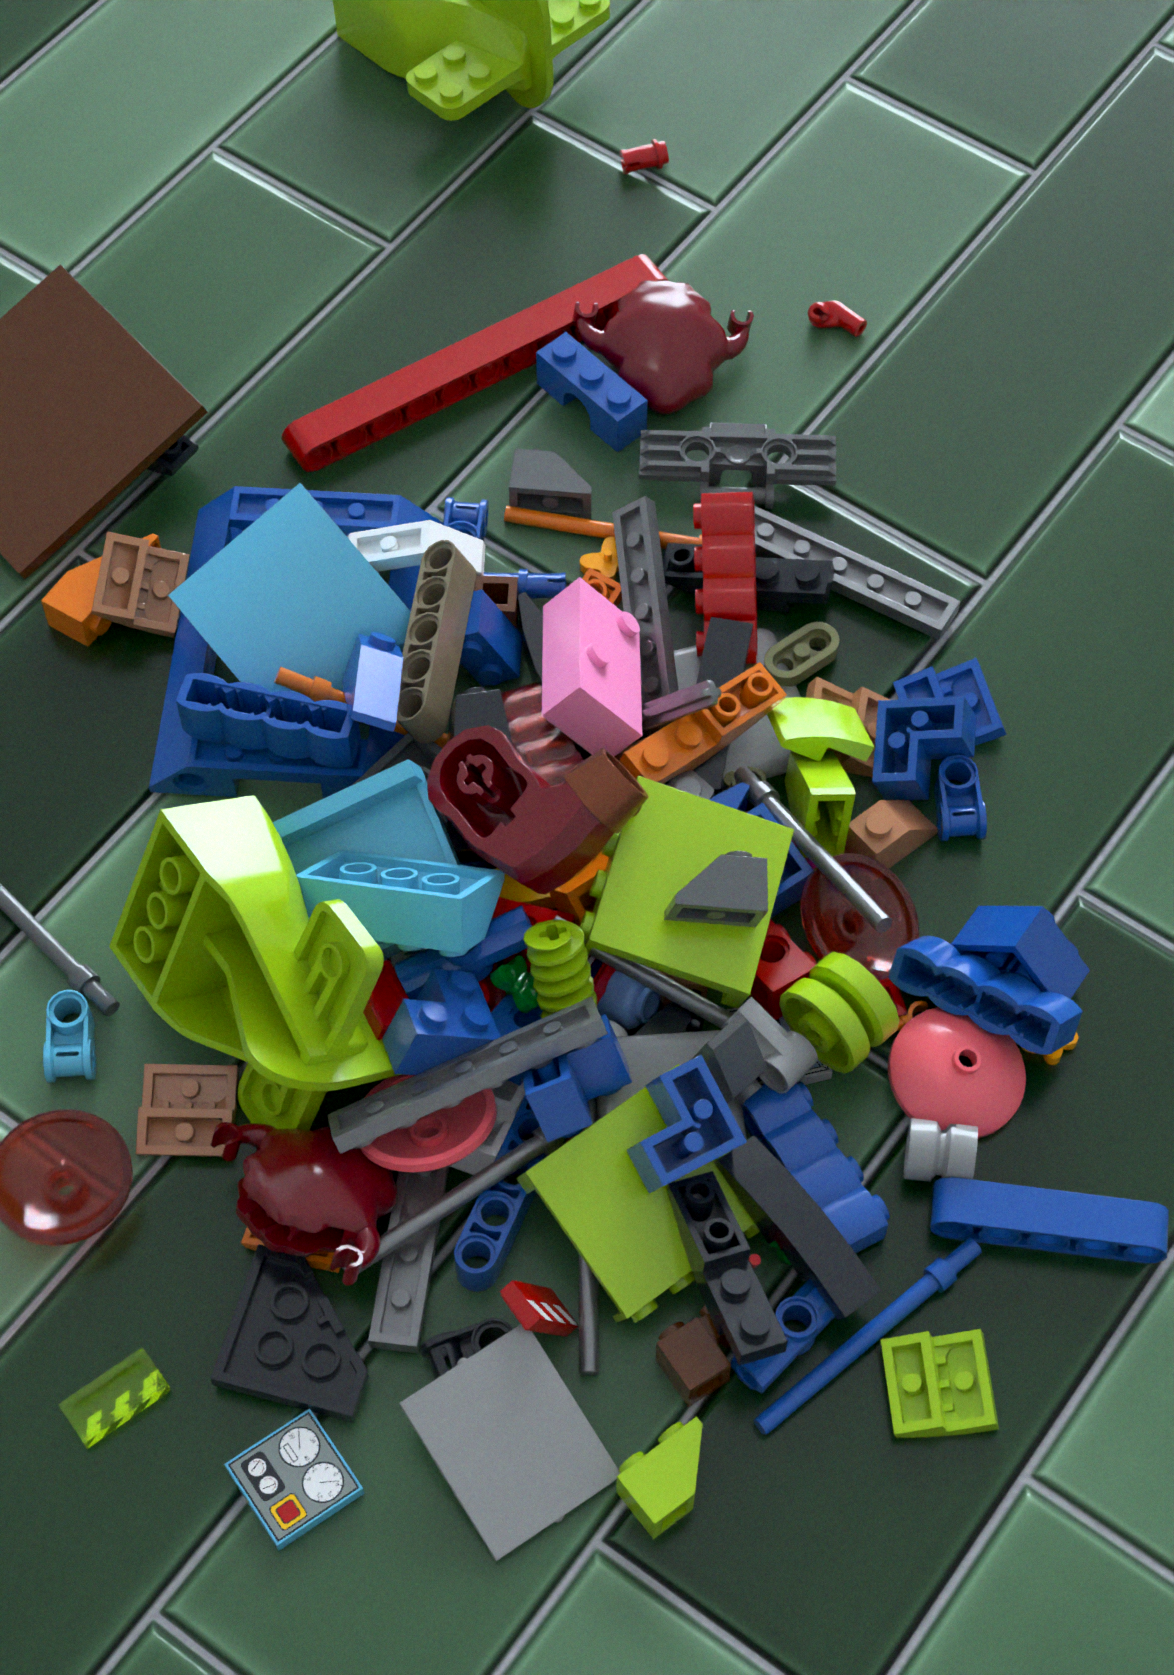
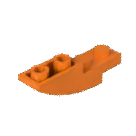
(701, 735)

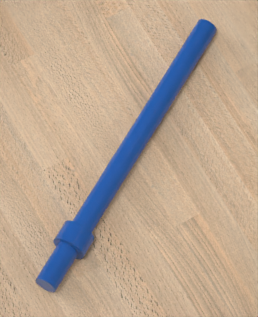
(936, 1277)

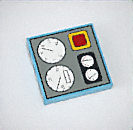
(294, 1479)

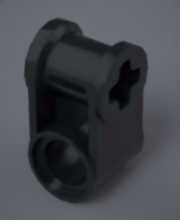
(461, 1343)

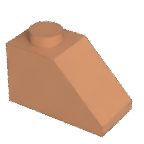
(889, 831)

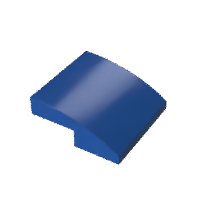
(962, 680)

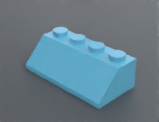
(408, 898)

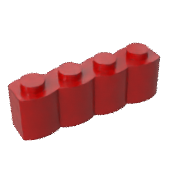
(726, 562)

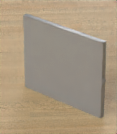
(510, 1440)

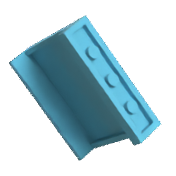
(375, 816)

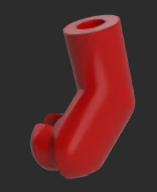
(835, 314)

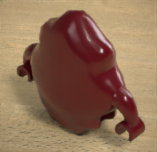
(665, 342)
(308, 1195)

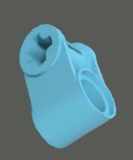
(71, 1045)

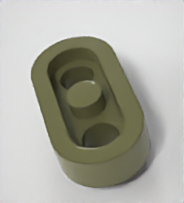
(799, 657)

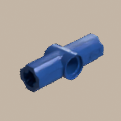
(501, 941)
(804, 1306)

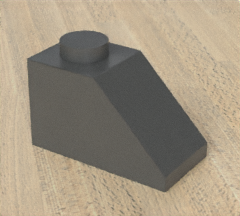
(548, 484)
(725, 893)
(734, 1060)

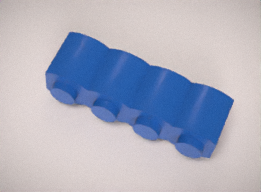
(261, 719)
(990, 998)
(810, 1154)

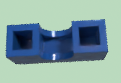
(613, 406)

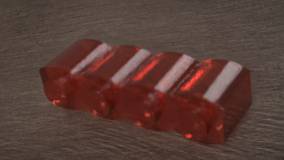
(535, 738)

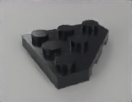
(290, 1342)

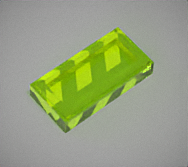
(114, 1397)

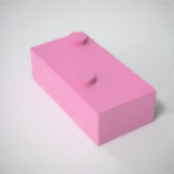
(591, 670)

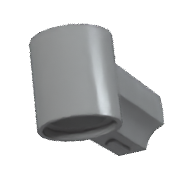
(785, 1053)

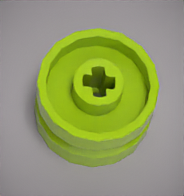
(840, 1011)

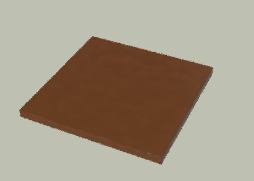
(76, 416)

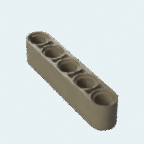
(435, 640)

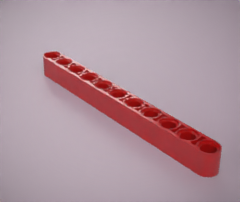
(457, 369)

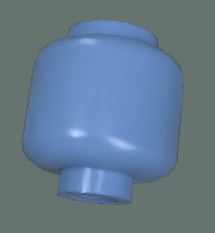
(628, 1001)

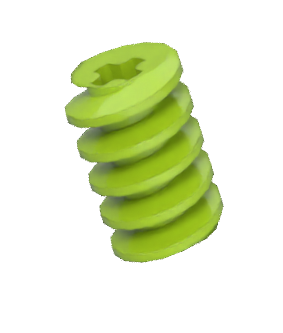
(559, 965)

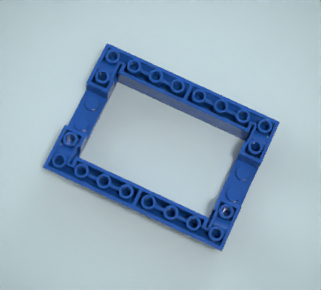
(215, 767)

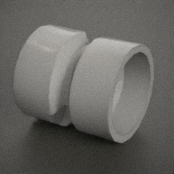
(939, 1151)

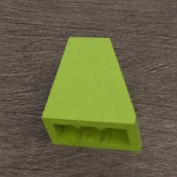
(820, 799)

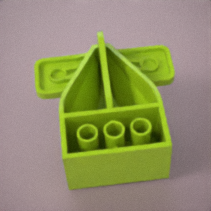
(468, 49)
(239, 966)

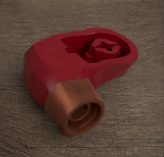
(521, 820)

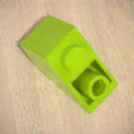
(663, 1482)

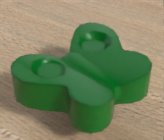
(516, 982)

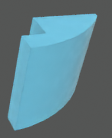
(290, 597)

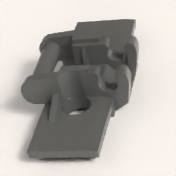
(738, 448)

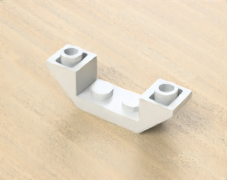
(405, 544)

